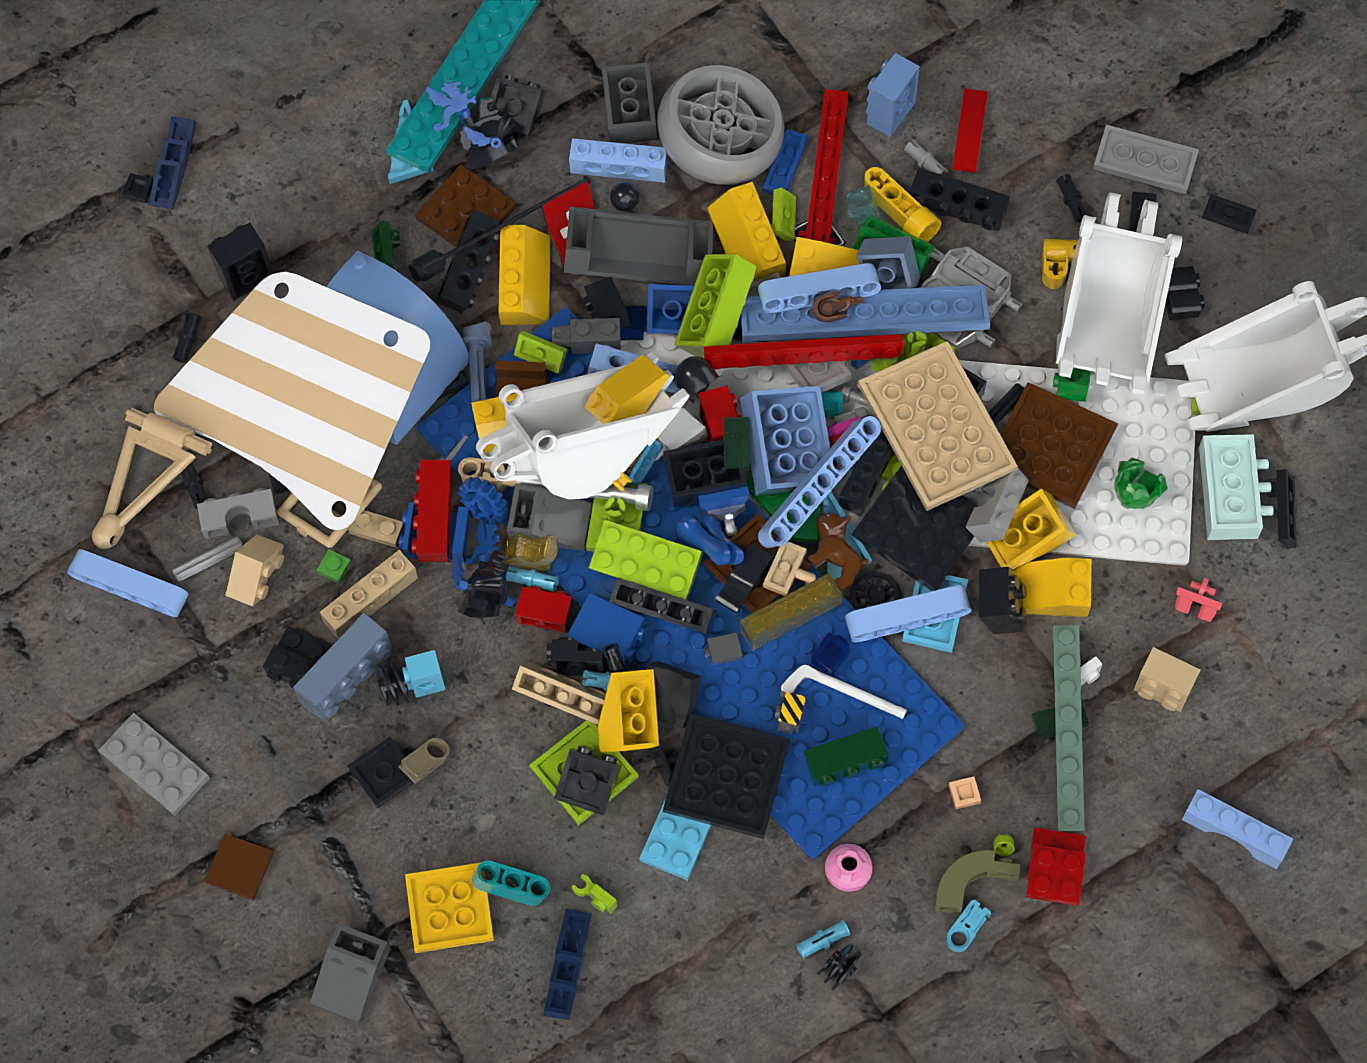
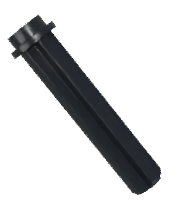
(1005, 404)

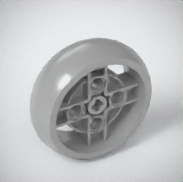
(725, 120)

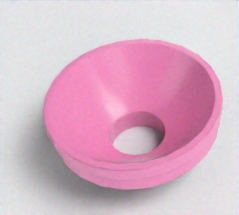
(844, 879)

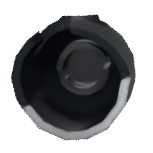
(694, 376)

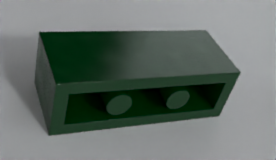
(846, 757)

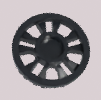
(874, 593)

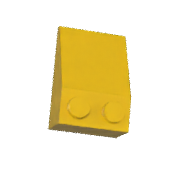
(819, 256)
(627, 391)
(1033, 531)
(1057, 586)
(629, 712)

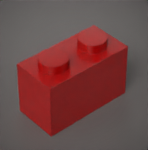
(544, 609)

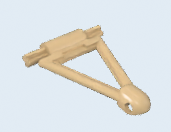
(157, 436)

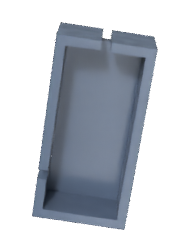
(343, 668)

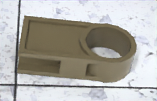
(421, 763)

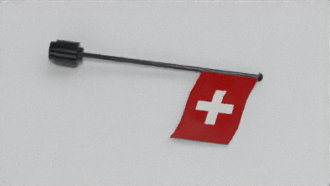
(556, 218)

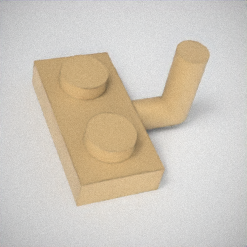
(787, 568)

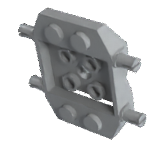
(964, 268)

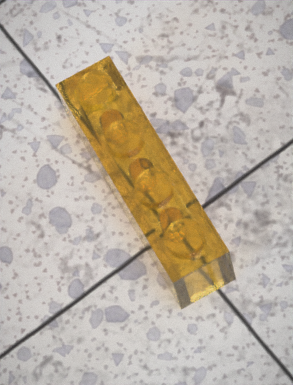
(790, 611)

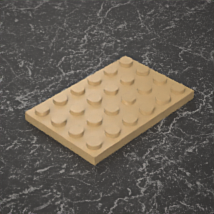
(937, 425)

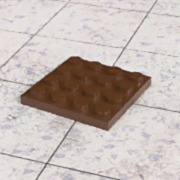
(1056, 443)

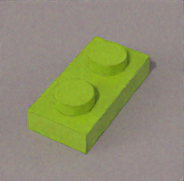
(784, 214)
(539, 350)

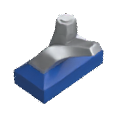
(725, 506)

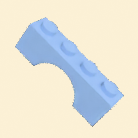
(1216, 816)

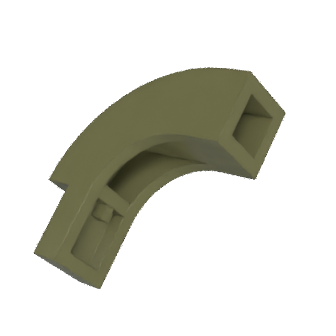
(967, 870)

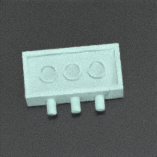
(1232, 487)

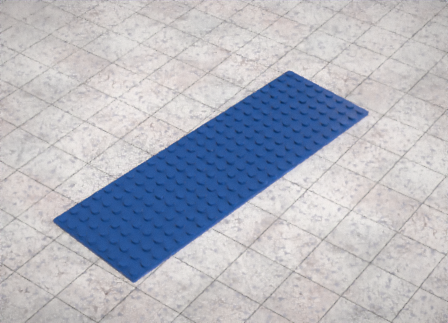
(750, 688)

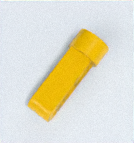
(903, 208)

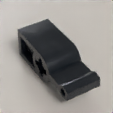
(745, 578)

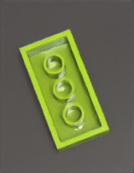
(715, 303)
(646, 560)

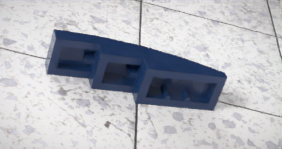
(173, 163)
(567, 964)

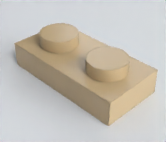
(377, 528)

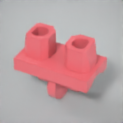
(1208, 606)

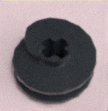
(391, 683)
(841, 965)

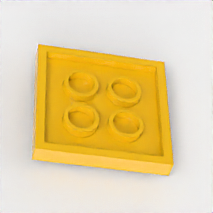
(447, 909)

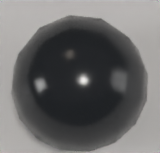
(624, 196)

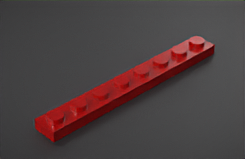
(827, 165)
(804, 351)

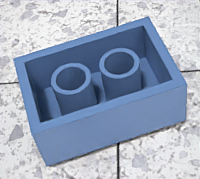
(892, 94)

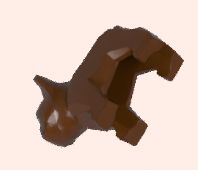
(834, 549)

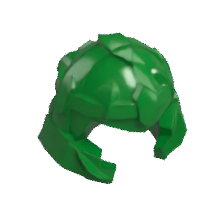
(1136, 486)

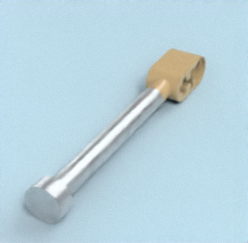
(641, 497)

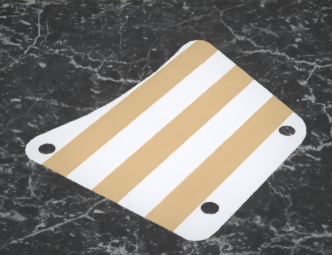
(302, 389)

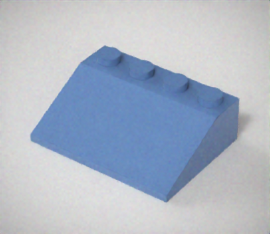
(784, 436)

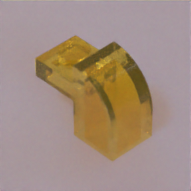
(531, 553)

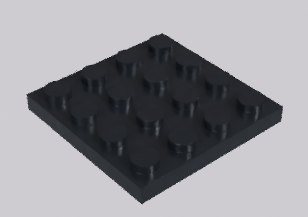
(916, 539)
(726, 775)

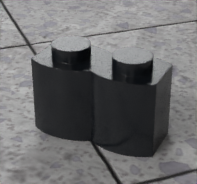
(1183, 294)

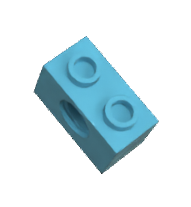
(423, 674)

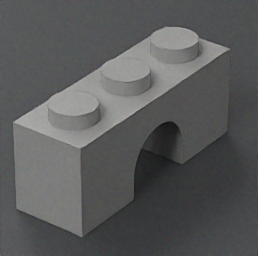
(217, 513)
(993, 519)

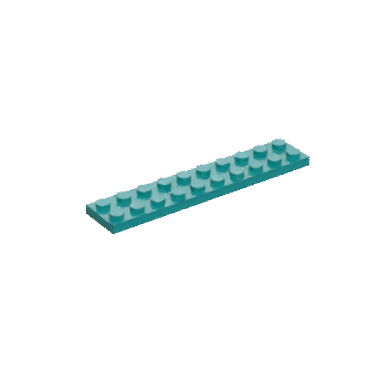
(470, 63)

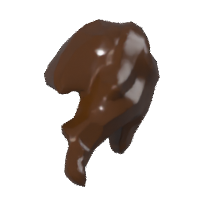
(828, 306)

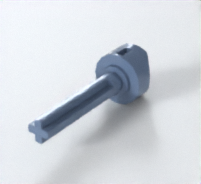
(477, 341)

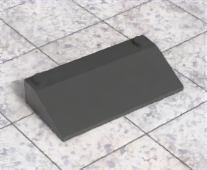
(636, 246)

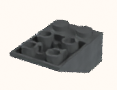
(540, 513)
(349, 972)

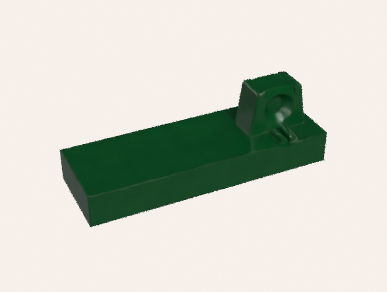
(384, 241)

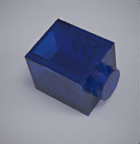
(830, 654)

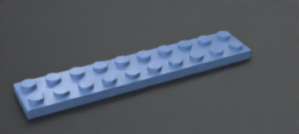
(880, 314)

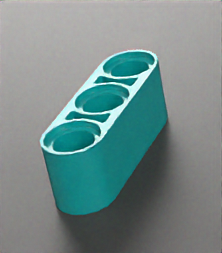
(523, 880)

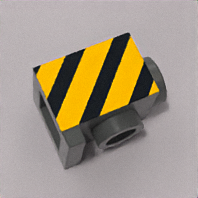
(790, 713)

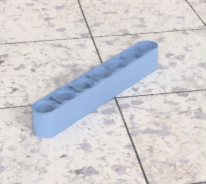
(811, 489)

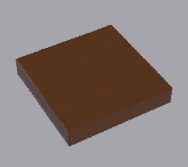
(239, 867)

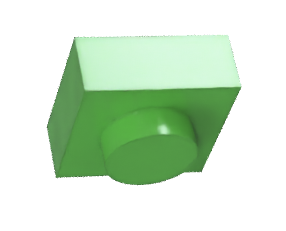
(333, 566)

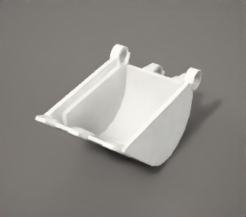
(1116, 297)
(1277, 356)
(566, 446)

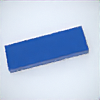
(786, 163)

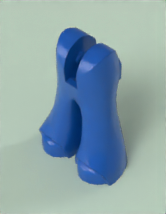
(709, 537)

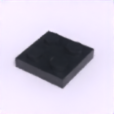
(380, 772)

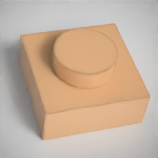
(964, 793)

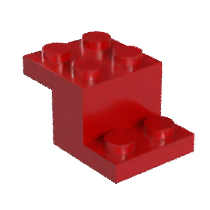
(1056, 866)

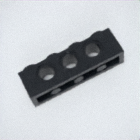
(971, 196)
(450, 293)
(866, 475)
(663, 606)

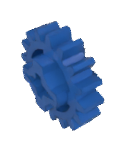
(483, 500)

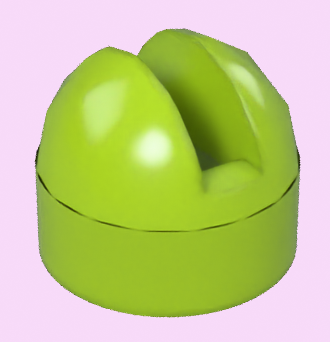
(1003, 850)

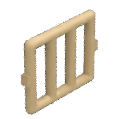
(307, 529)

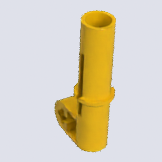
(1060, 252)

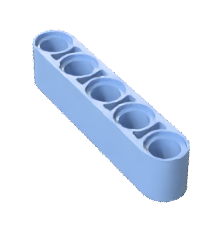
(802, 289)
(127, 583)
(908, 613)

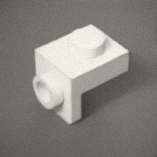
(1090, 671)

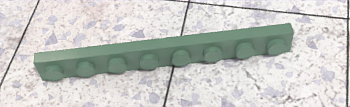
(1069, 728)

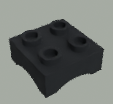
(675, 693)

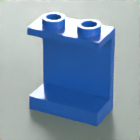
(458, 533)
(607, 623)

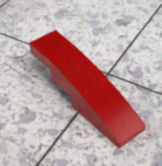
(970, 130)

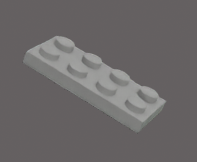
(1145, 159)
(154, 764)

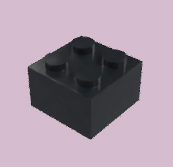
(1001, 600)

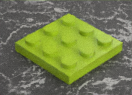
(551, 764)

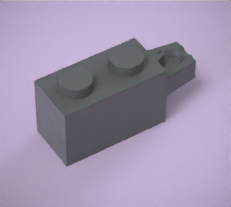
(585, 333)

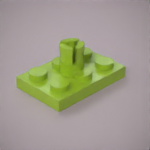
(912, 345)
(615, 512)

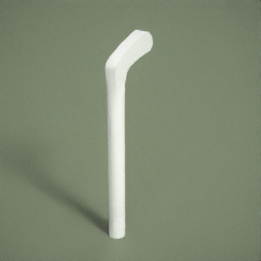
(808, 672)

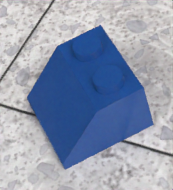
(667, 307)

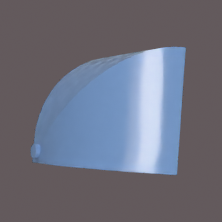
(394, 294)

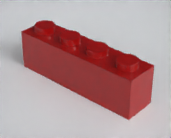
(433, 511)

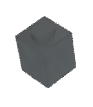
(723, 649)

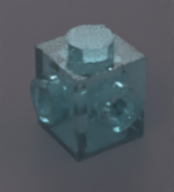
(861, 205)

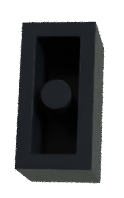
(605, 301)

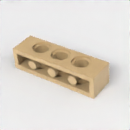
(369, 593)
(559, 691)

